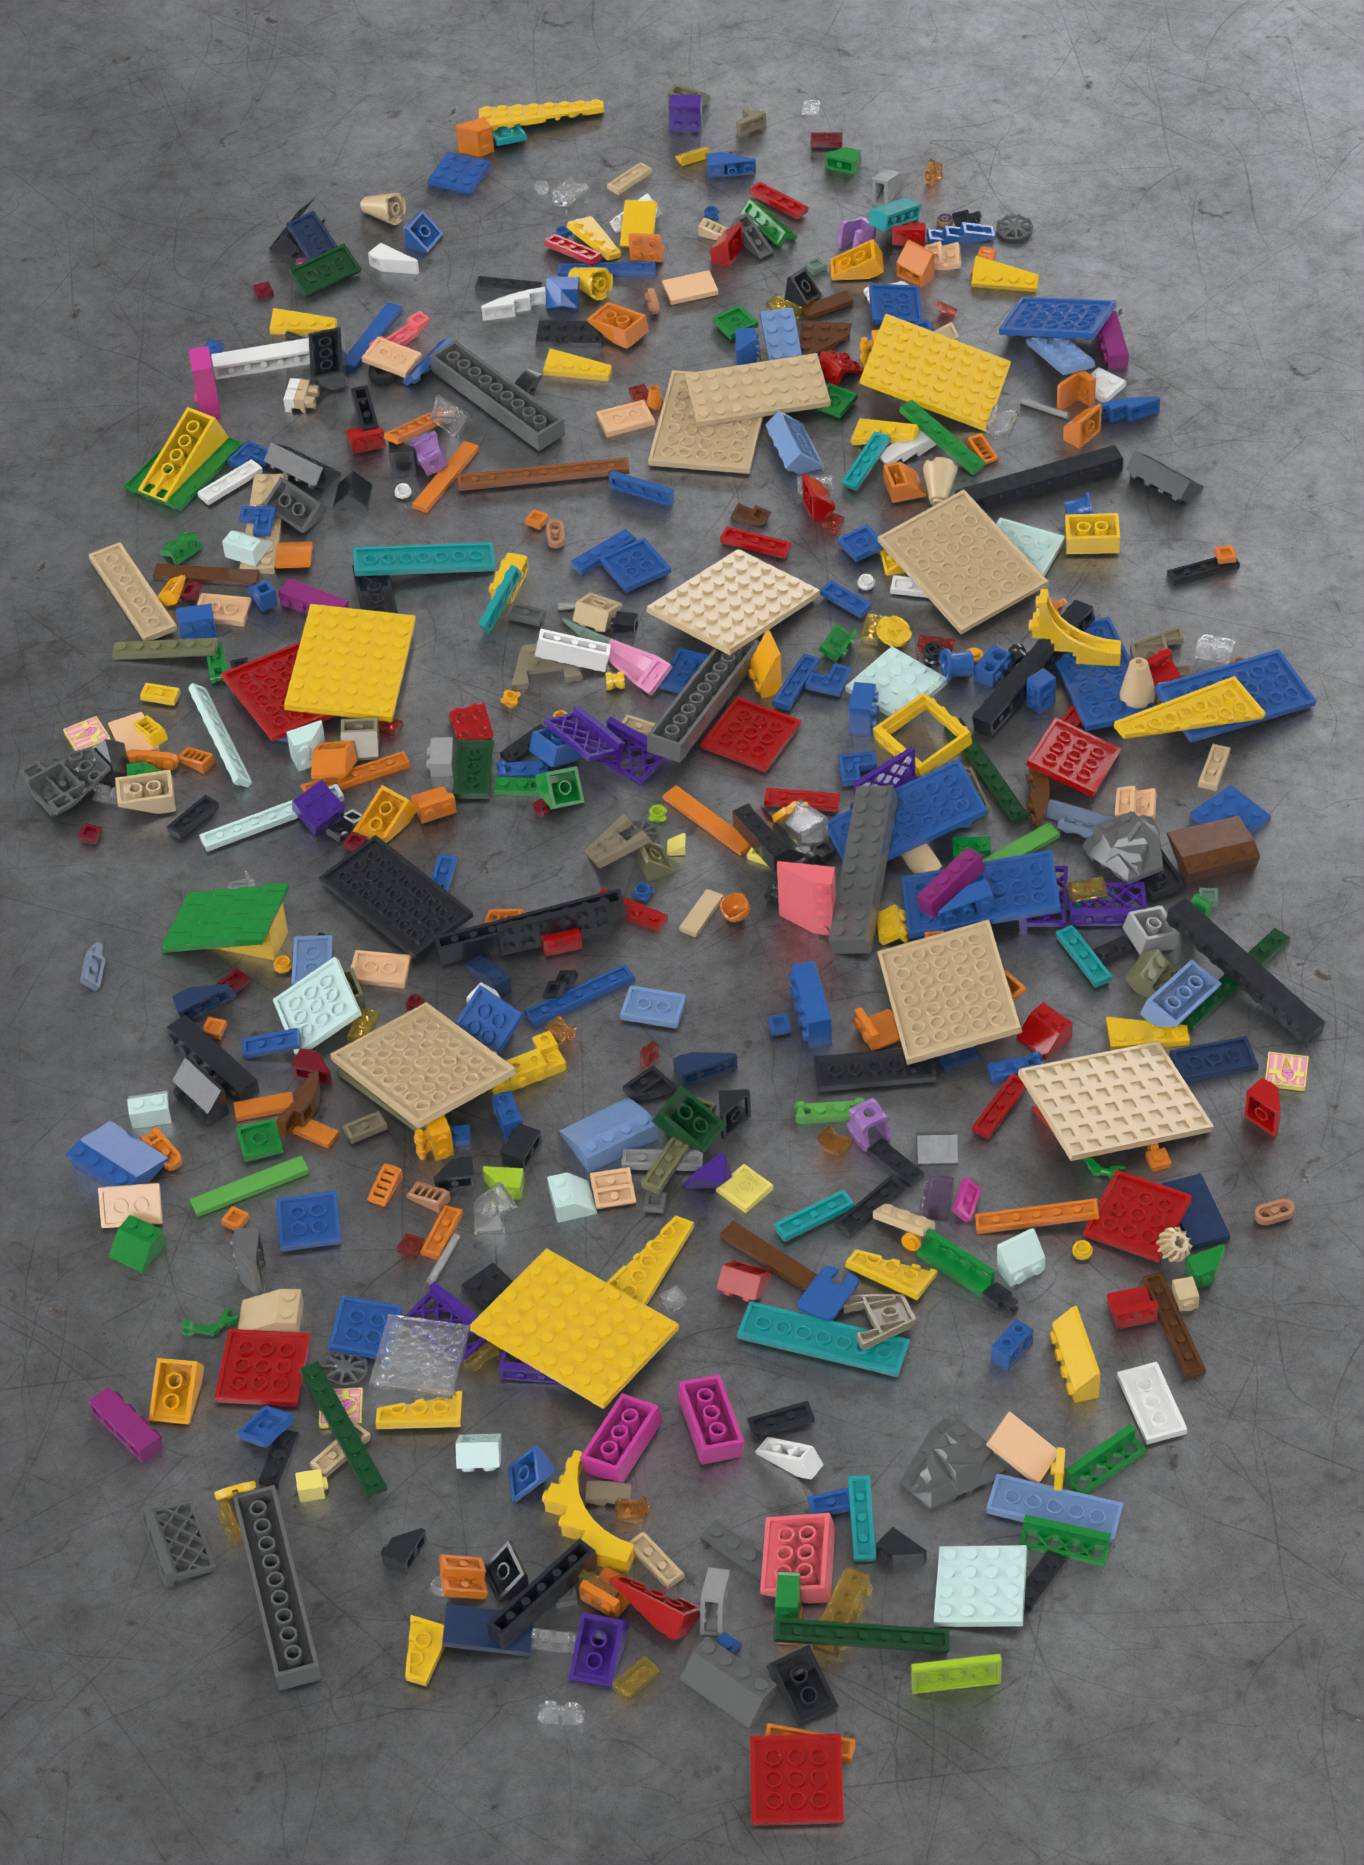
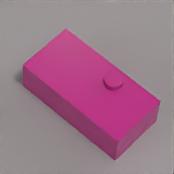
(204, 382)
(710, 1419)
(621, 1439)

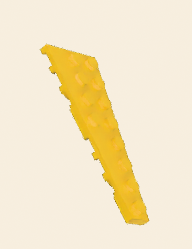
(537, 113)
(1211, 706)
(649, 1267)

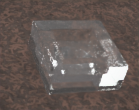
(810, 107)
(673, 1299)

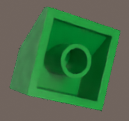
(560, 787)
(137, 1243)

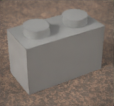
(441, 757)

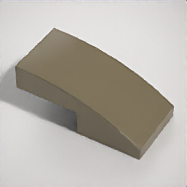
(606, 1492)

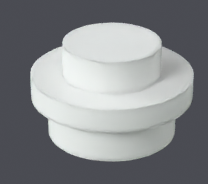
(402, 491)
(866, 582)

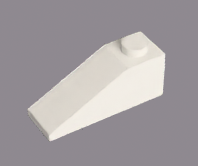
(791, 1456)

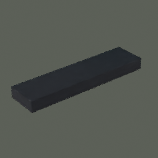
(504, 285)
(1199, 570)
(863, 1210)

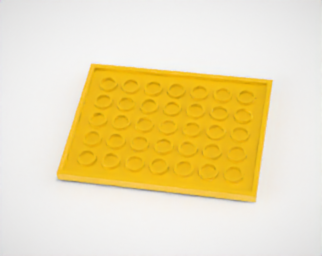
(935, 372)
(350, 662)
(574, 1328)

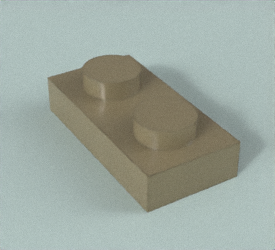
(365, 1127)

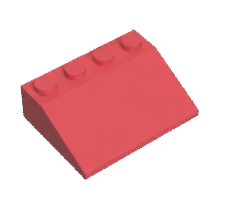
(807, 895)
(800, 1546)

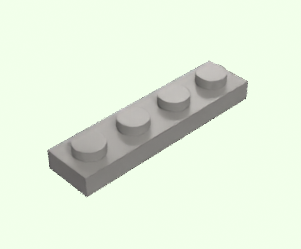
(645, 1158)

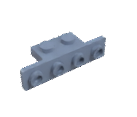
(1075, 819)

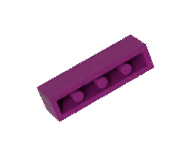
(1113, 343)
(300, 596)
(950, 882)
(126, 1424)

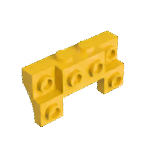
(534, 1065)

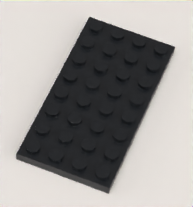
(395, 896)

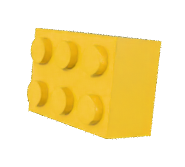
(1092, 533)

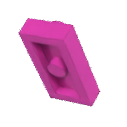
(966, 1199)

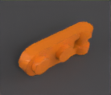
(161, 760)
(164, 1146)

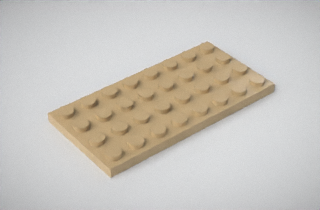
(757, 389)

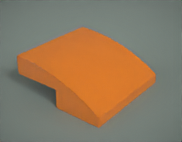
(294, 554)
(463, 1576)

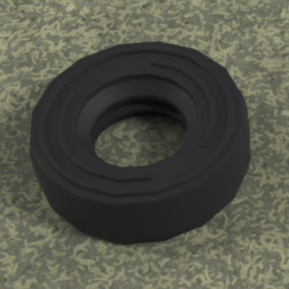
(381, 378)

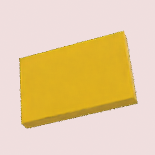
(637, 218)

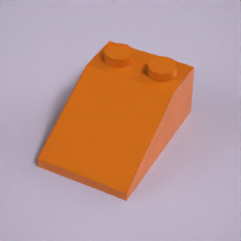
(619, 324)

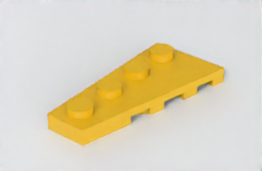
(593, 235)
(1001, 276)
(299, 322)
(573, 366)
(897, 431)
(1131, 1032)
(891, 1273)
(422, 1414)

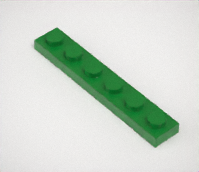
(942, 437)

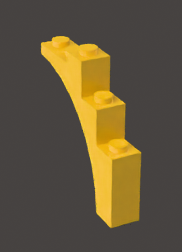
(1067, 638)
(577, 1523)

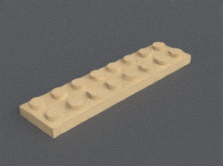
(261, 489)
(132, 592)

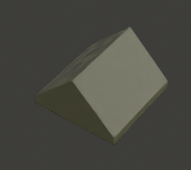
(654, 861)

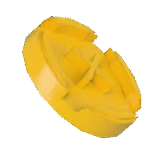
(893, 631)
(227, 1493)

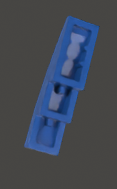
(965, 234)
(1129, 408)

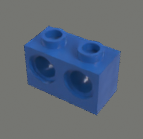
(992, 666)
(1041, 690)
(506, 1112)
(1012, 1345)

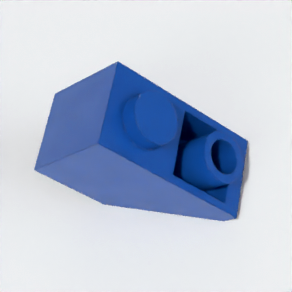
(263, 595)

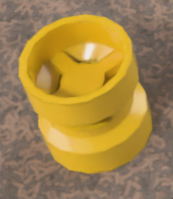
(615, 680)

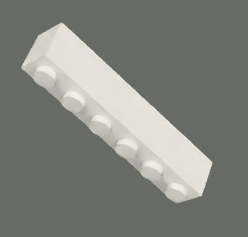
(261, 358)

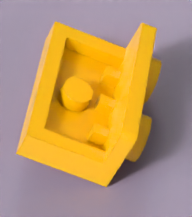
(892, 925)

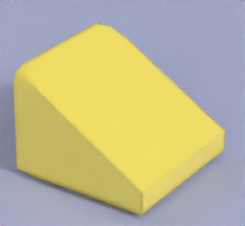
(677, 845)

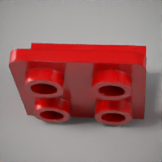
(910, 231)
(836, 364)
(365, 440)
(1162, 666)
(471, 722)
(562, 942)
(1132, 1307)

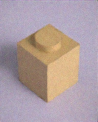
(1185, 1294)

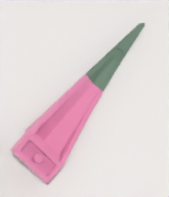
(638, 666)

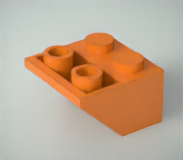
(915, 264)
(902, 482)
(333, 760)

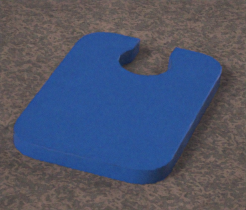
(825, 1298)

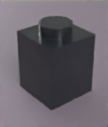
(625, 624)

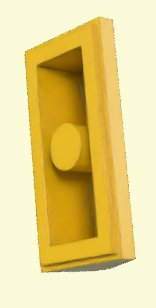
(692, 156)
(890, 565)

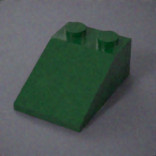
(689, 1120)

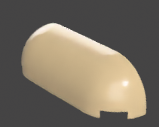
(921, 859)

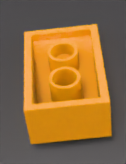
(858, 263)
(766, 667)
(386, 815)
(175, 1390)

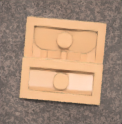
(946, 256)
(1138, 801)
(612, 1188)

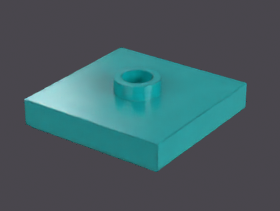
(508, 135)

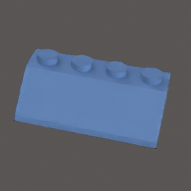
(793, 444)
(1180, 996)

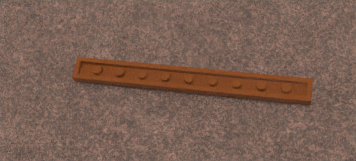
(542, 474)

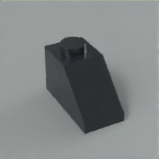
(456, 1174)
(403, 1550)
(899, 1550)

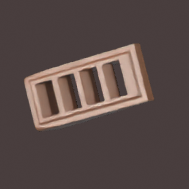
(430, 1203)

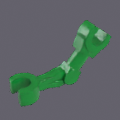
(1097, 1170)
(190, 1328)

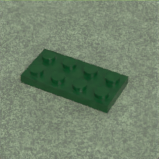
(324, 270)
(473, 769)

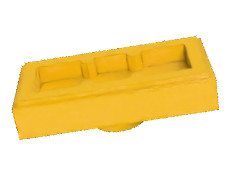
(1057, 1469)

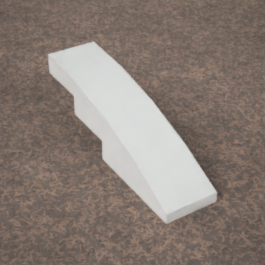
(516, 302)
(905, 450)

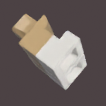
(300, 395)

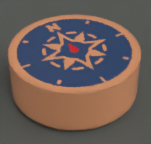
(944, 219)

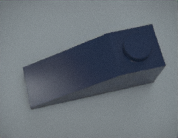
(490, 975)
(200, 1000)
(702, 1065)

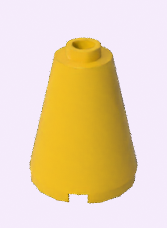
(593, 281)

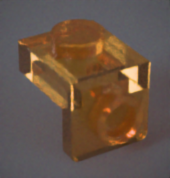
(933, 173)
(561, 1030)
(833, 1143)
(632, 1511)

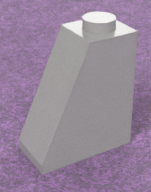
(885, 186)
(714, 1601)

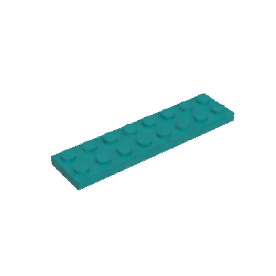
(423, 559)
(820, 1339)

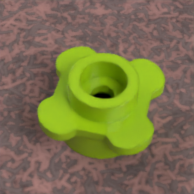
(657, 813)

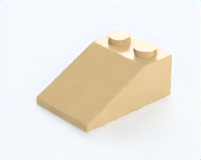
(147, 792)
(273, 1311)

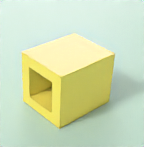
(311, 1485)

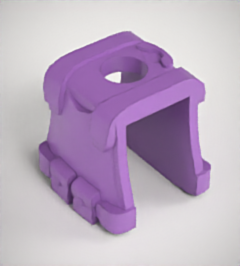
(856, 232)
(429, 454)
(860, 1123)

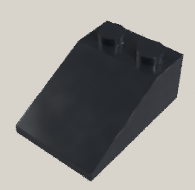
(802, 1685)

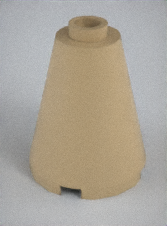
(386, 207)
(939, 478)
(1138, 684)

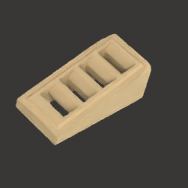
(710, 229)

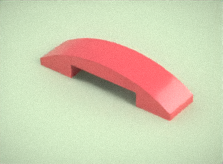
(406, 334)

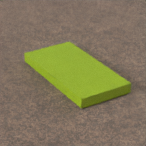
(956, 1673)

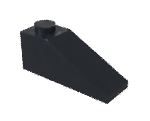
(364, 408)

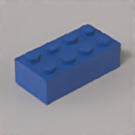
(810, 1004)

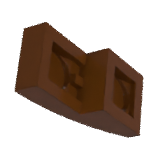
(750, 516)

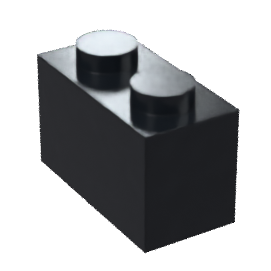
(521, 1147)

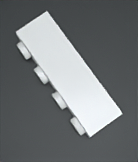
(572, 650)

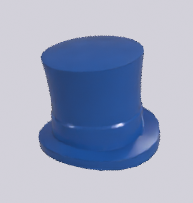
(1079, 506)
(956, 664)

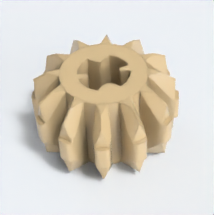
(1174, 1244)

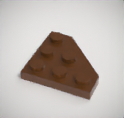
(822, 336)

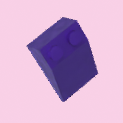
(598, 1649)

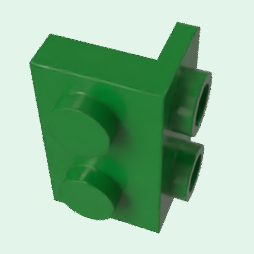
(182, 547)
(836, 642)

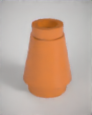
(654, 398)

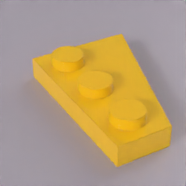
(423, 1650)

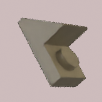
(751, 122)

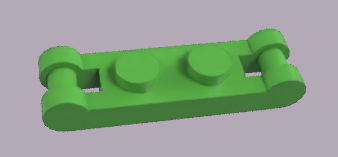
(825, 1111)

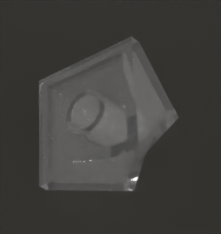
(449, 416)
(808, 823)
(491, 1210)

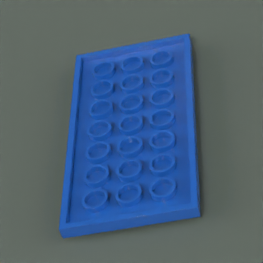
(1266, 678)
(1097, 688)
(924, 810)
(1020, 885)

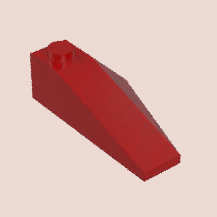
(665, 1614)

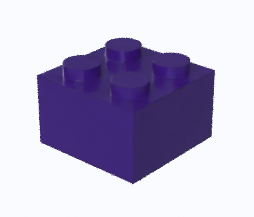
(685, 113)
(318, 807)

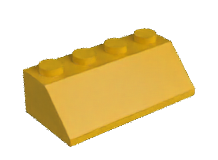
(1075, 1356)

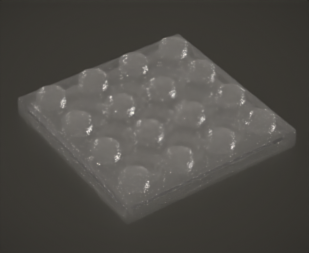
(419, 1356)

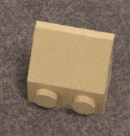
(595, 612)

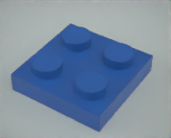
(860, 543)
(265, 1426)

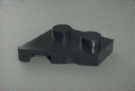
(649, 1085)

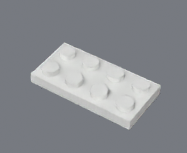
(1151, 1403)

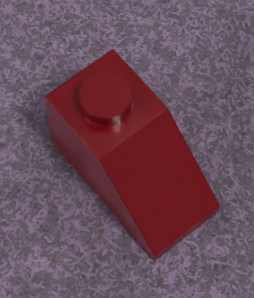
(309, 1061)

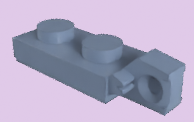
(93, 967)

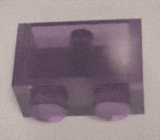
(938, 1197)

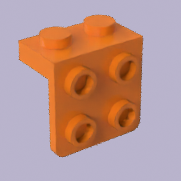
(646, 247)
(1076, 387)
(434, 804)
(876, 1029)
(600, 1599)

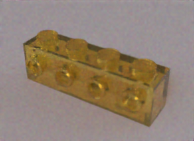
(846, 1603)

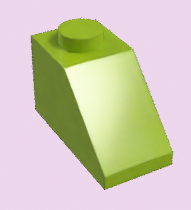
(511, 1178)

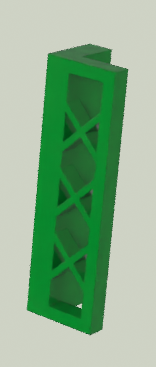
(768, 223)
(956, 1264)
(1102, 1454)
(1066, 1536)

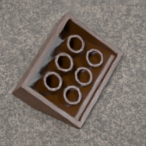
(1213, 849)

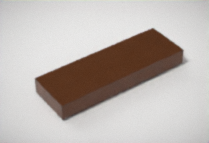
(827, 305)

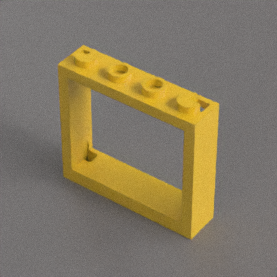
(923, 702)

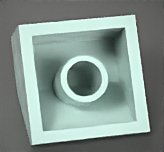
(245, 547)
(303, 742)
(149, 1109)
(570, 1197)
(1020, 1257)
(478, 1451)

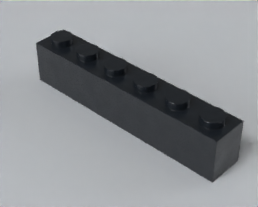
(212, 1058)
(541, 1594)

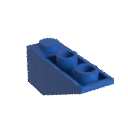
(727, 164)
(970, 901)

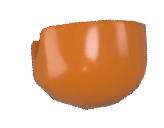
(735, 907)

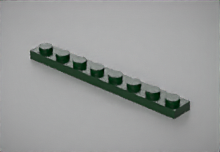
(992, 780)
(1262, 953)
(343, 1429)
(861, 1635)

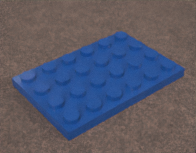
(1057, 317)

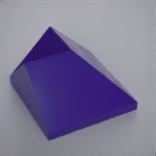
(710, 1175)

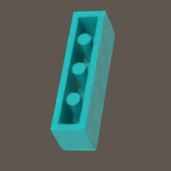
(894, 214)

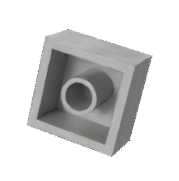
(1150, 930)

